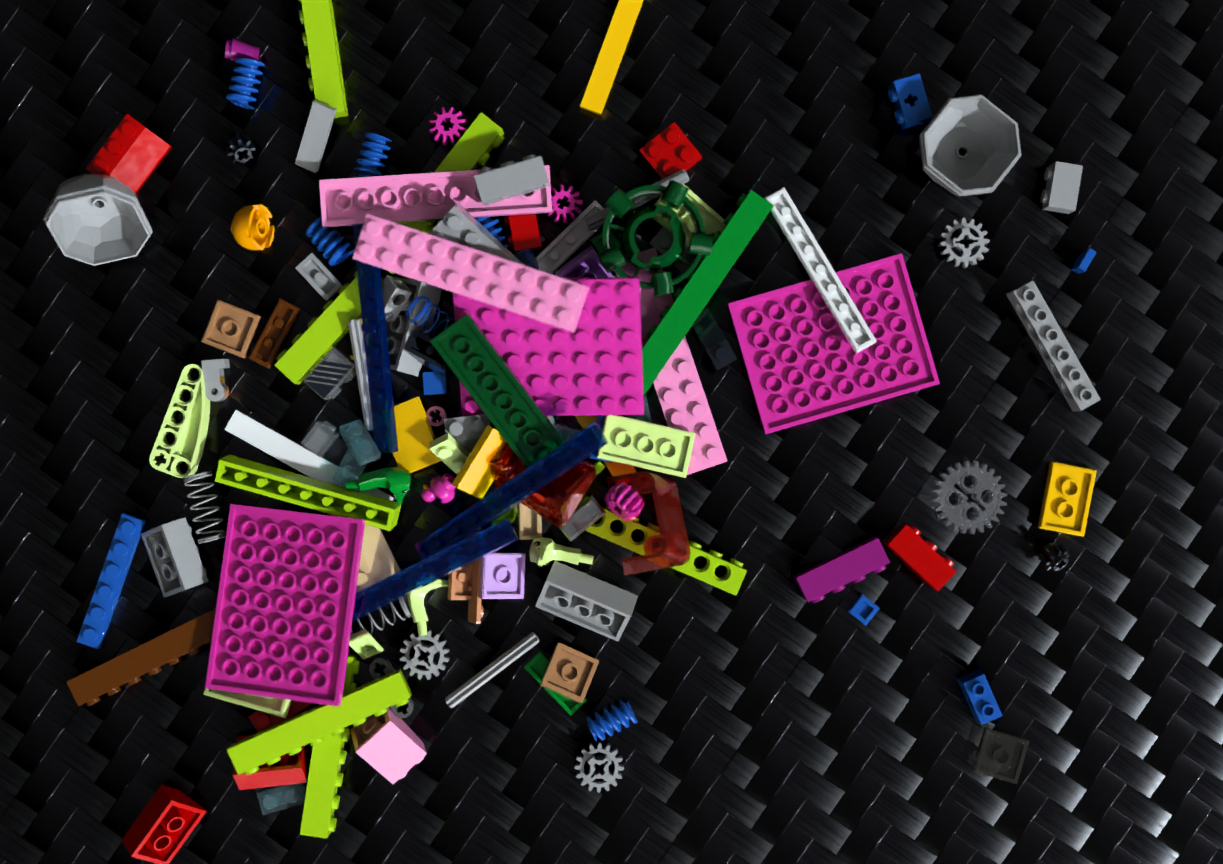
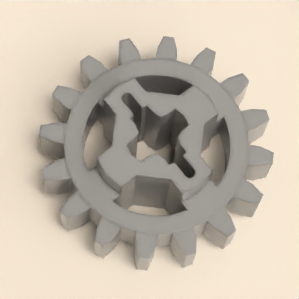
(964, 251)
(430, 663)
(605, 774)

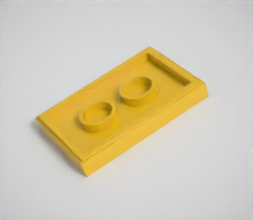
(413, 436)
(476, 474)
(1067, 499)

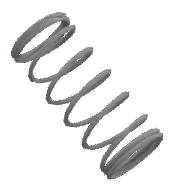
(187, 479)
(405, 606)

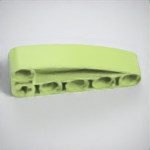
(189, 433)

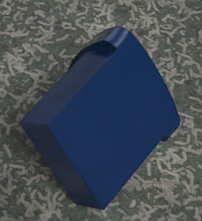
(528, 258)

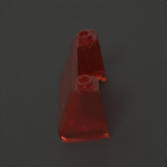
(555, 500)

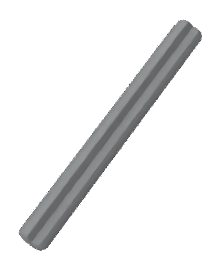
(599, 218)
(359, 355)
(492, 670)

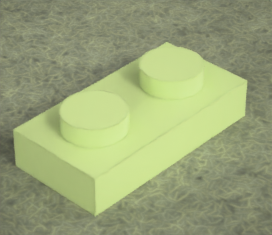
(449, 452)

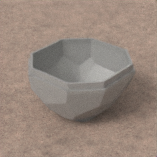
(984, 134)
(97, 219)

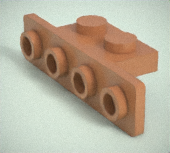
(465, 586)

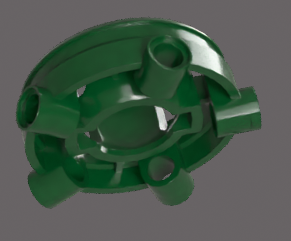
(673, 196)

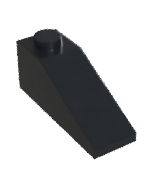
(713, 340)

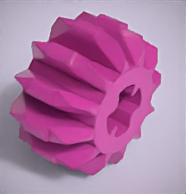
(442, 119)
(571, 201)
(624, 501)

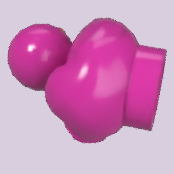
(439, 487)

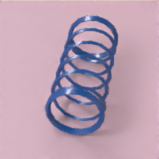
(422, 312)

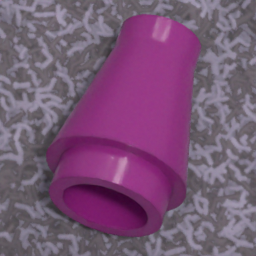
(237, 49)

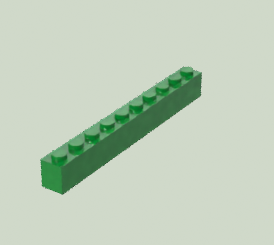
(702, 284)

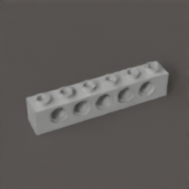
(1053, 346)

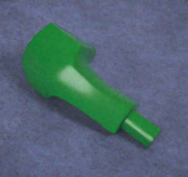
(394, 478)

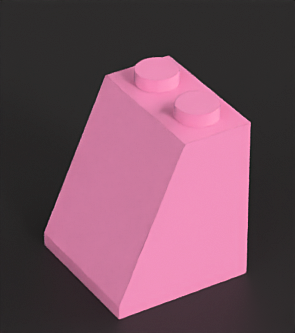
(388, 745)

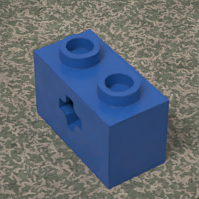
(912, 90)
(979, 697)

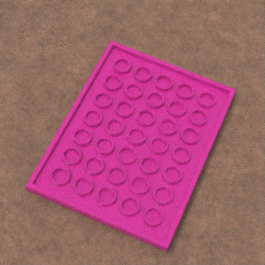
(803, 361)
(569, 371)
(285, 604)

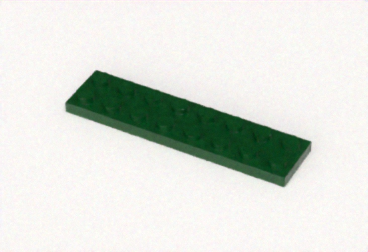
(497, 390)

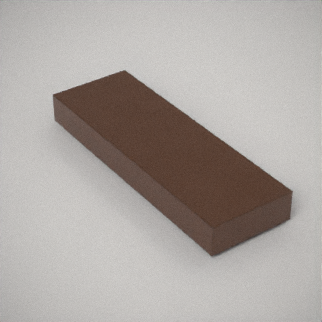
(274, 333)

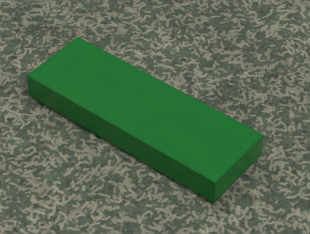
(537, 668)

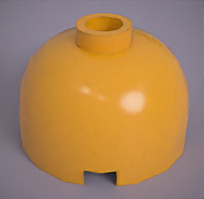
(252, 227)

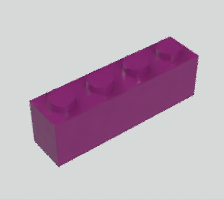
(842, 569)

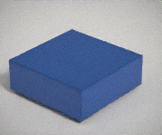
(1083, 261)
(434, 383)
(863, 609)

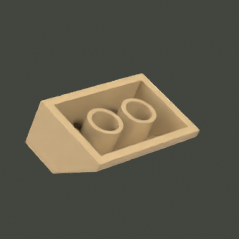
(376, 559)

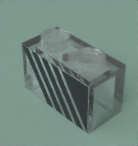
(331, 374)

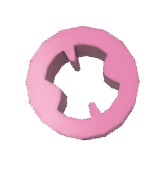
(443, 414)

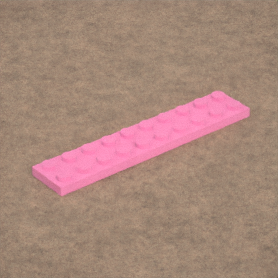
(418, 198)
(470, 273)
(679, 382)

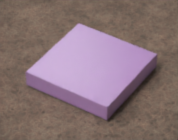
(502, 576)

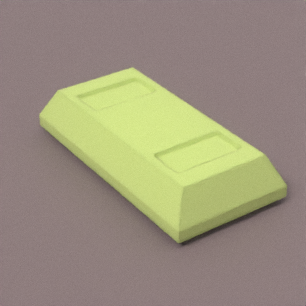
(365, 644)

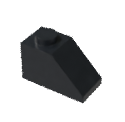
(424, 352)

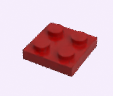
(670, 152)

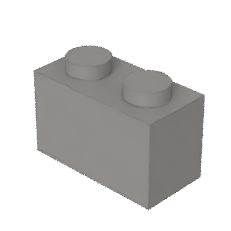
(1061, 187)

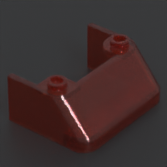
(672, 544)

